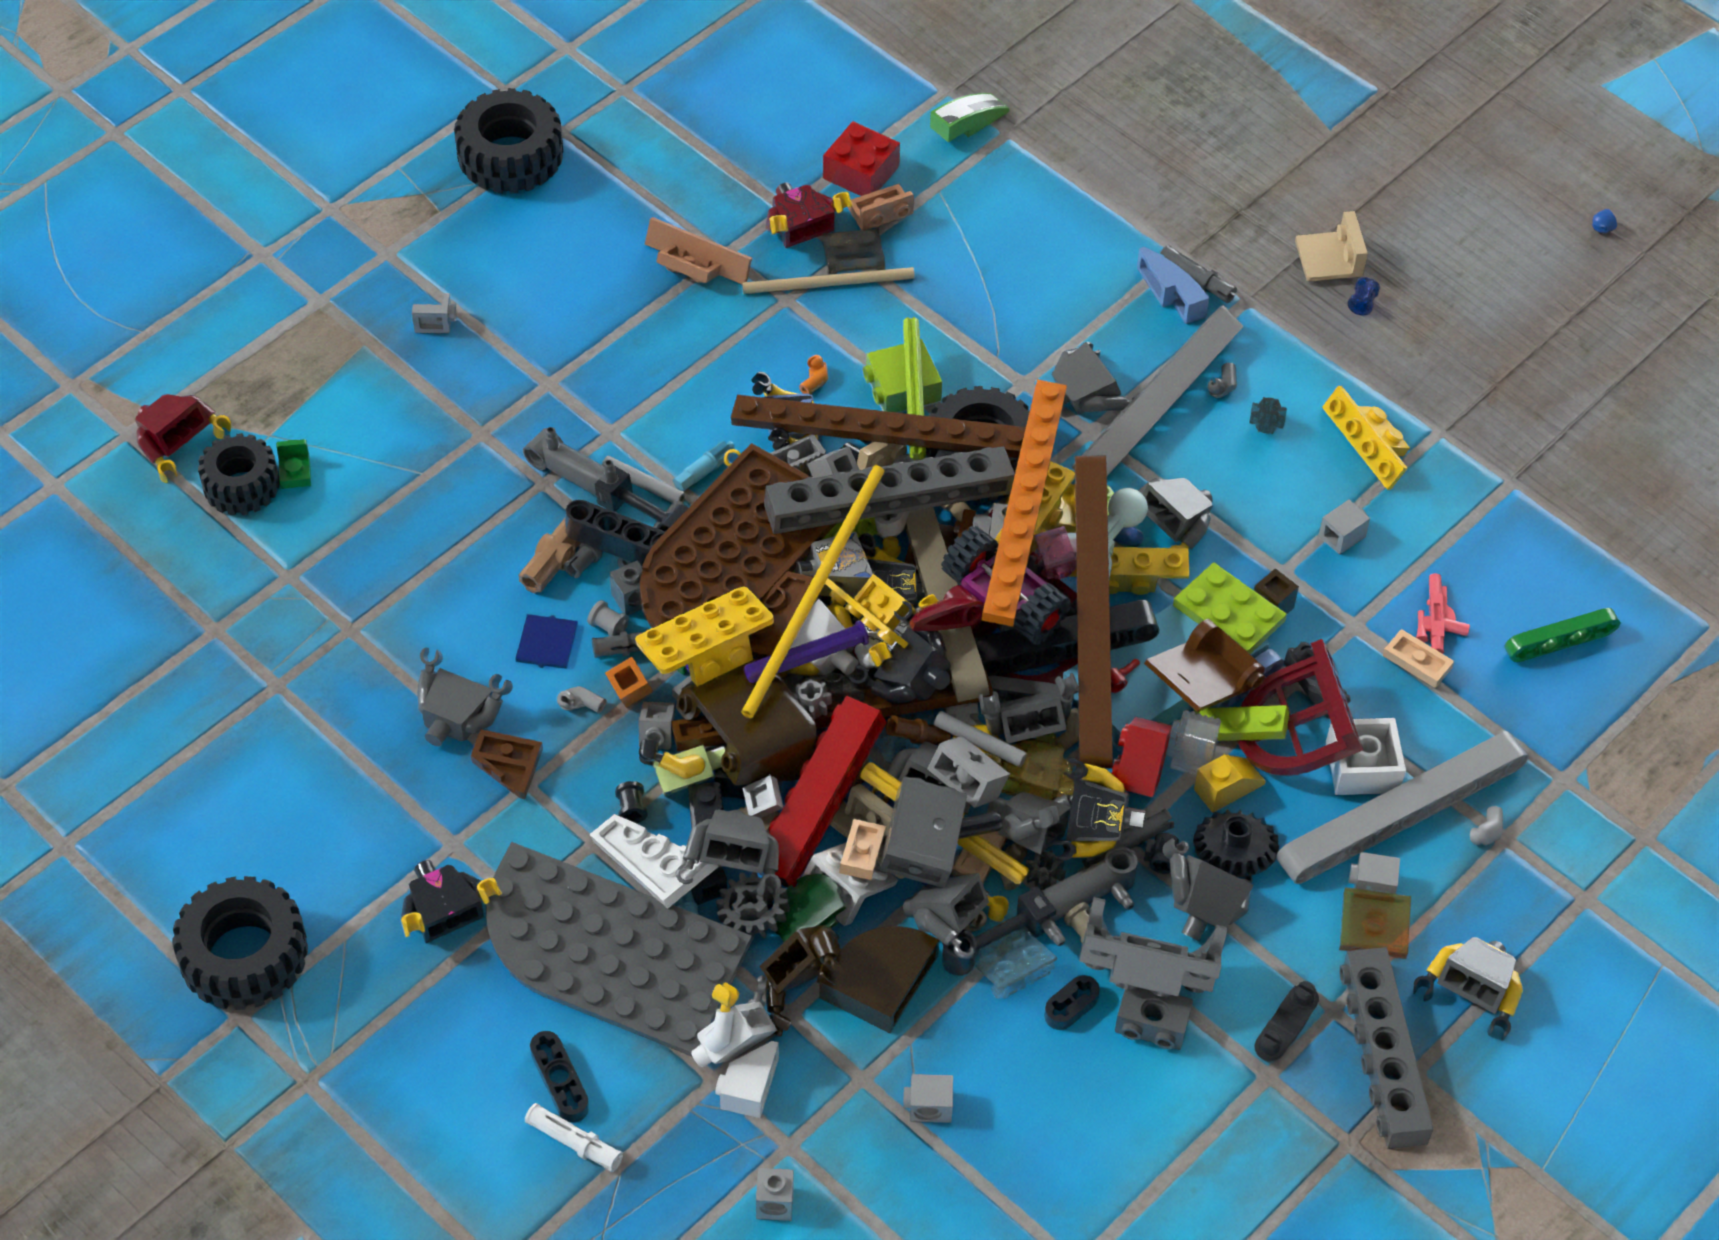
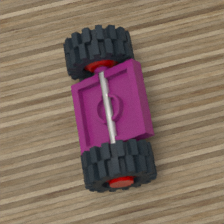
(1040, 603)

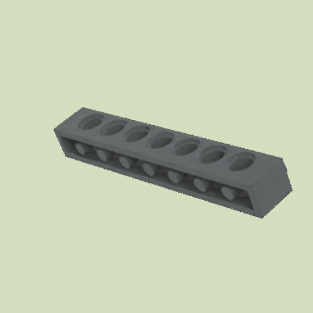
(901, 489)

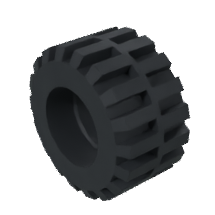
(241, 492)

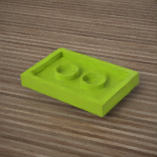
(1231, 606)

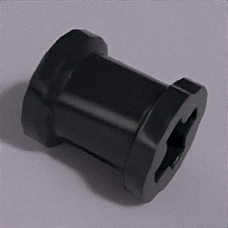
(631, 802)

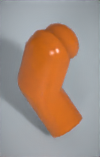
(817, 375)

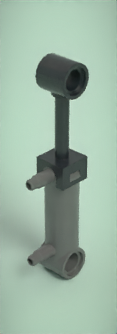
(606, 482)
(1040, 909)

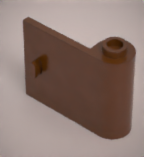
(1207, 667)

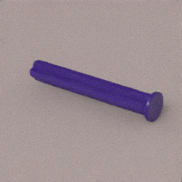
(813, 650)

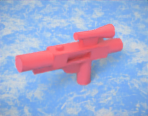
(1440, 617)

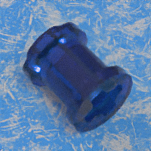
(1365, 292)

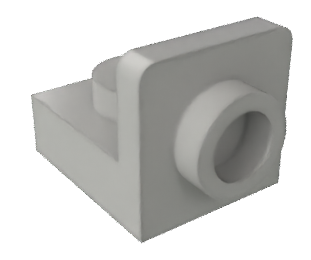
(434, 318)
(656, 723)

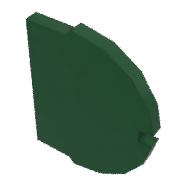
(811, 904)

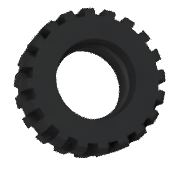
(502, 116)
(981, 406)
(234, 906)

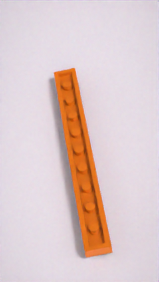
(1024, 504)

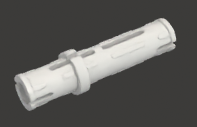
(585, 1144)

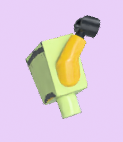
(681, 769)

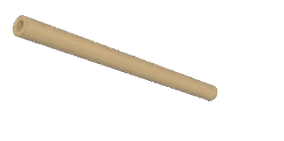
(828, 280)

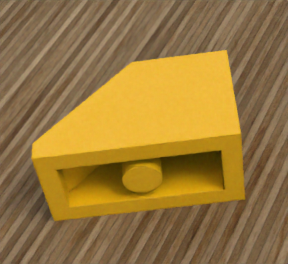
(1226, 781)

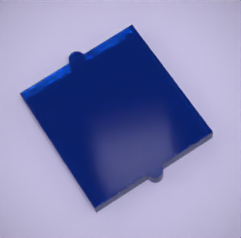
(546, 641)

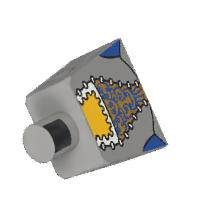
(848, 573)

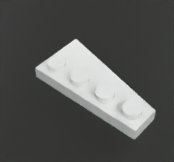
(649, 858)

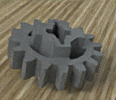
(751, 911)

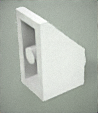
(748, 1081)

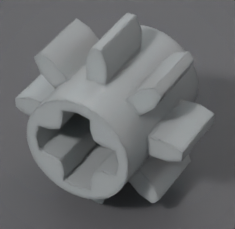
(813, 698)

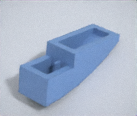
(1173, 285)

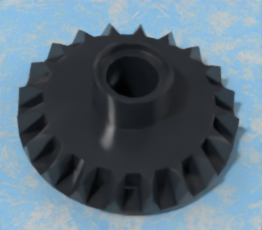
(1236, 843)

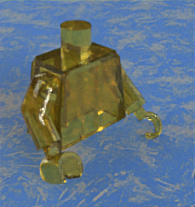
(1041, 770)

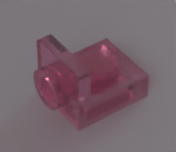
(1056, 553)

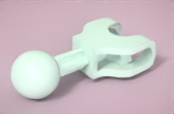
(1125, 509)

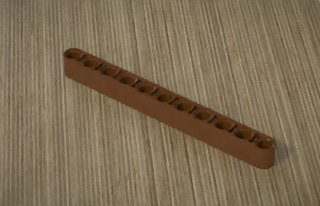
(1093, 612)

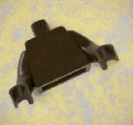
(797, 962)

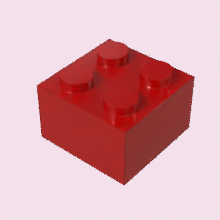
(861, 160)
(1142, 756)

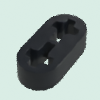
(1067, 997)

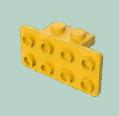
(708, 637)

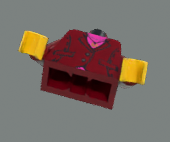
(803, 213)
(171, 424)

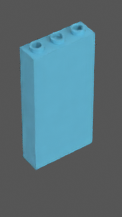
(1146, 693)

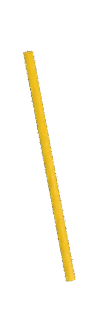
(812, 592)

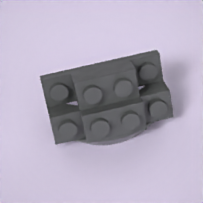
(1150, 962)

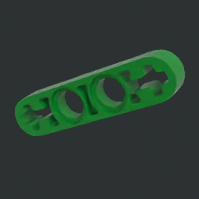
(1562, 635)

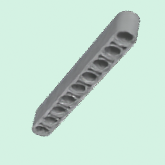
(1165, 388)
(1401, 807)

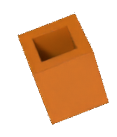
(629, 682)

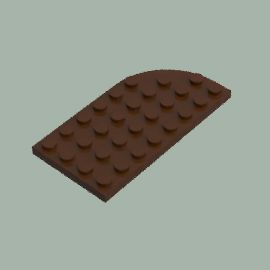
(724, 542)

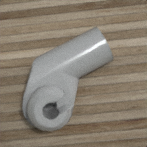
(580, 697)
(1491, 829)

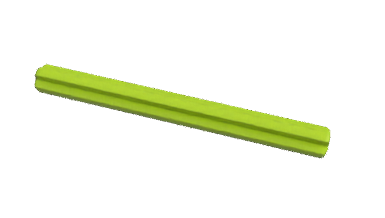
(913, 374)

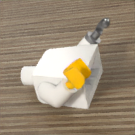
(735, 1027)

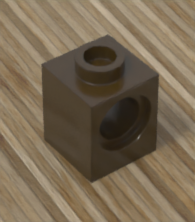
(1278, 590)

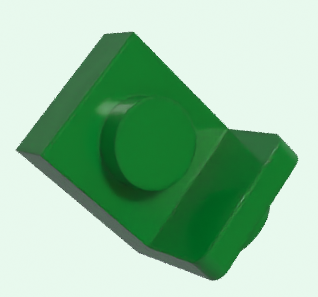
(294, 463)

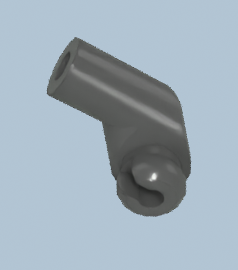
(1226, 384)

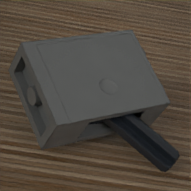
(927, 829)

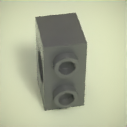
(1171, 1011)

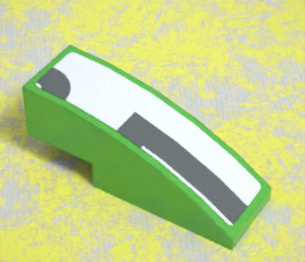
(966, 115)

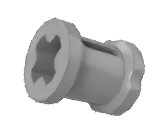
(607, 618)

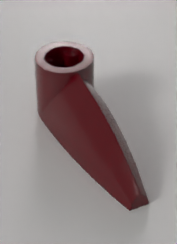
(955, 611)

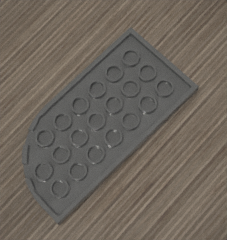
(610, 948)

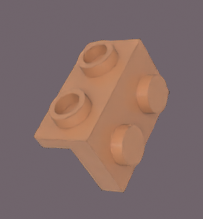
(882, 206)

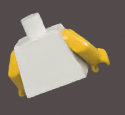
(820, 623)

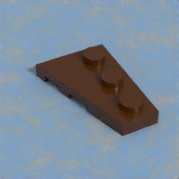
(782, 603)

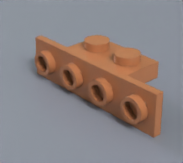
(695, 255)

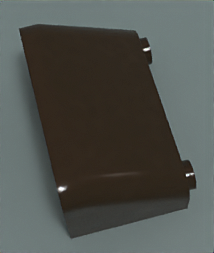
(769, 743)

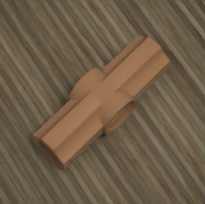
(549, 557)

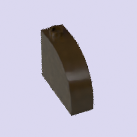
(882, 973)

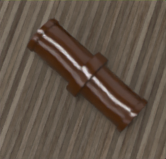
(916, 731)

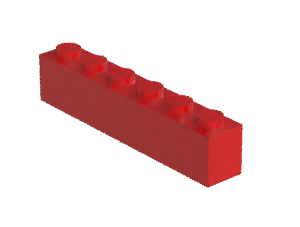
(823, 785)

